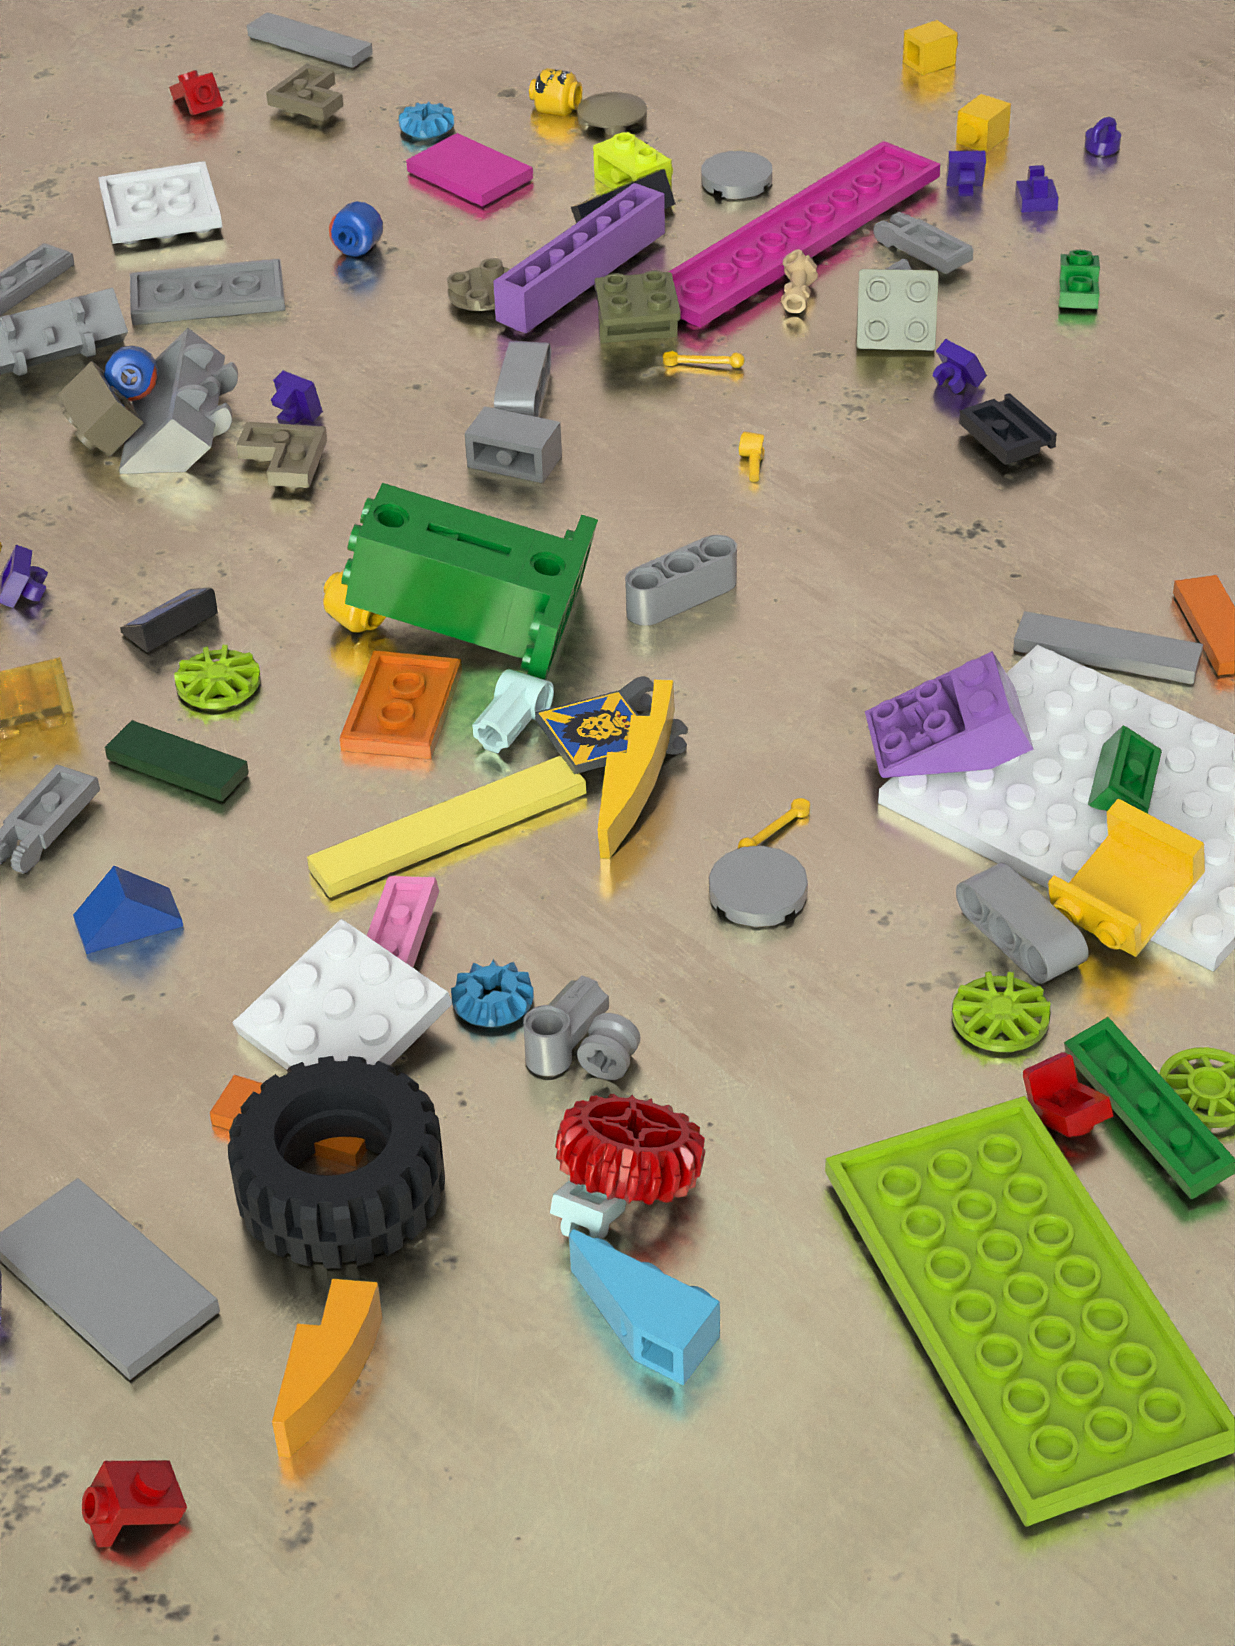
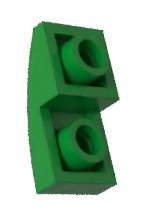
(1079, 280)

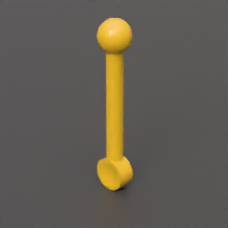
(672, 358)
(799, 808)

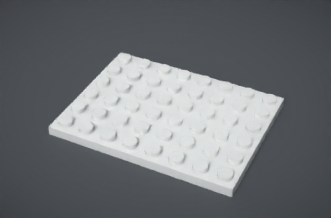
(1037, 805)

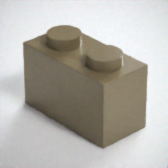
(98, 411)

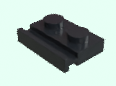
(1007, 428)

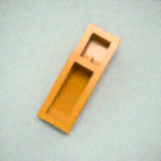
(326, 1362)

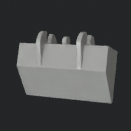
(60, 331)
(181, 409)

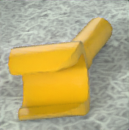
(752, 446)

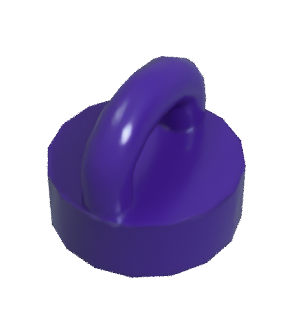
(1103, 137)

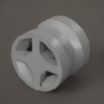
(609, 1046)

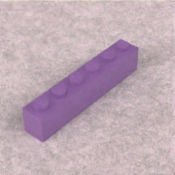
(578, 256)

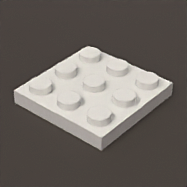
(159, 202)
(342, 1003)

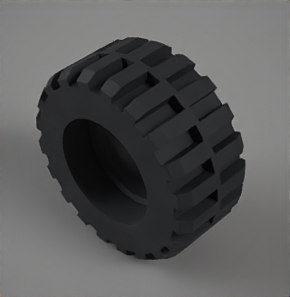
(346, 1213)

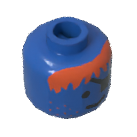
(356, 228)
(135, 359)

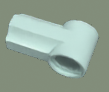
(513, 706)

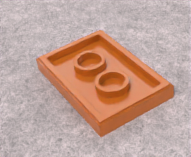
(401, 705)

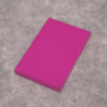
(469, 169)

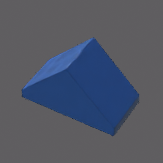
(125, 910)

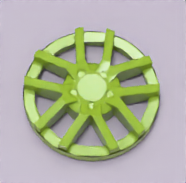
(217, 678)
(1001, 1012)
(1205, 1086)

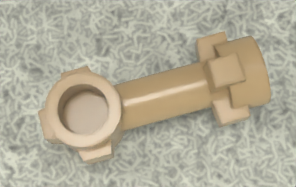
(802, 273)

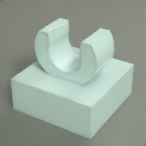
(585, 1209)

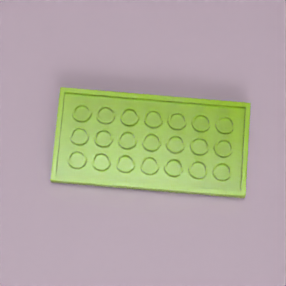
(1031, 1310)

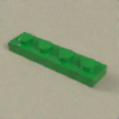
(1151, 1108)

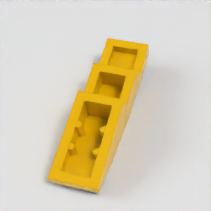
(633, 774)

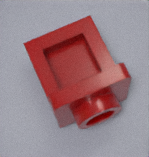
(199, 92)
(1061, 1099)
(131, 1495)

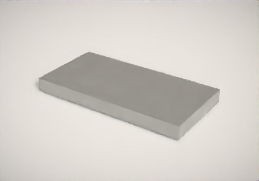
(206, 291)
(105, 1278)

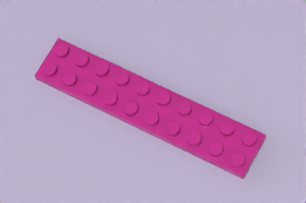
(807, 222)

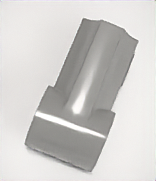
(557, 1027)

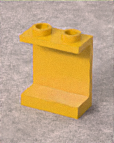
(1130, 879)

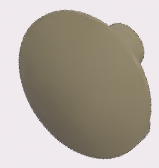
(612, 111)
(475, 287)

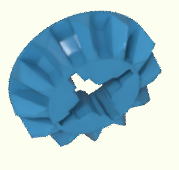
(426, 120)
(497, 1007)

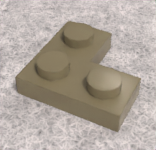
(307, 93)
(289, 447)

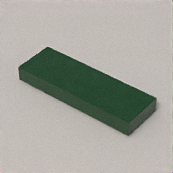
(177, 760)

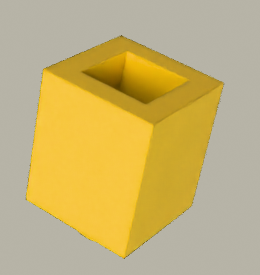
(930, 47)
(983, 123)

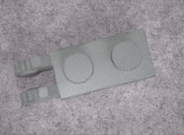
(924, 242)
(44, 815)

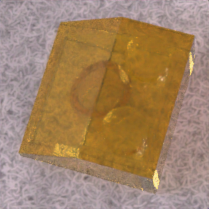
(34, 697)

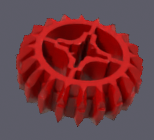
(630, 1149)

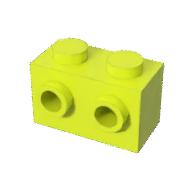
(627, 159)

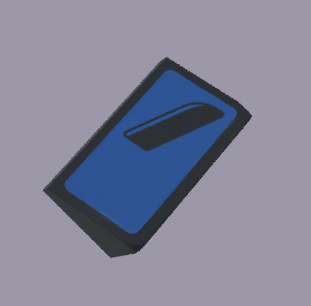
(171, 618)

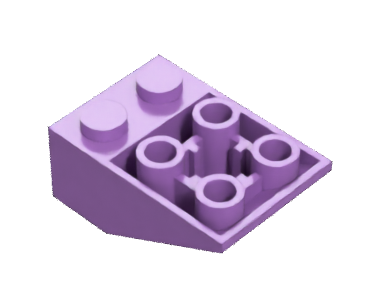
(951, 723)

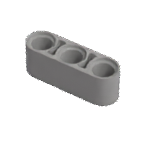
(523, 378)
(681, 579)
(1022, 923)

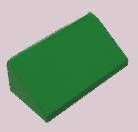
(1125, 771)

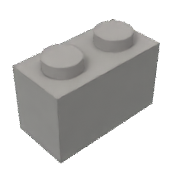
(513, 444)

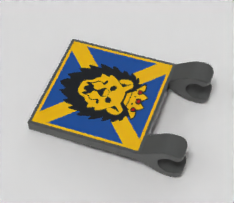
(601, 724)

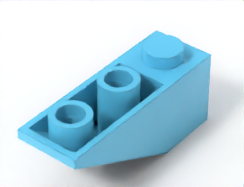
(651, 1313)

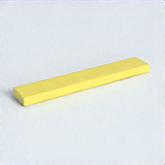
(445, 826)

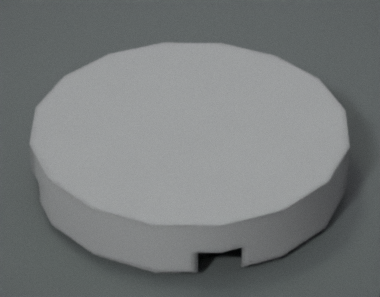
(736, 174)
(758, 885)

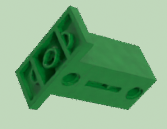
(467, 574)

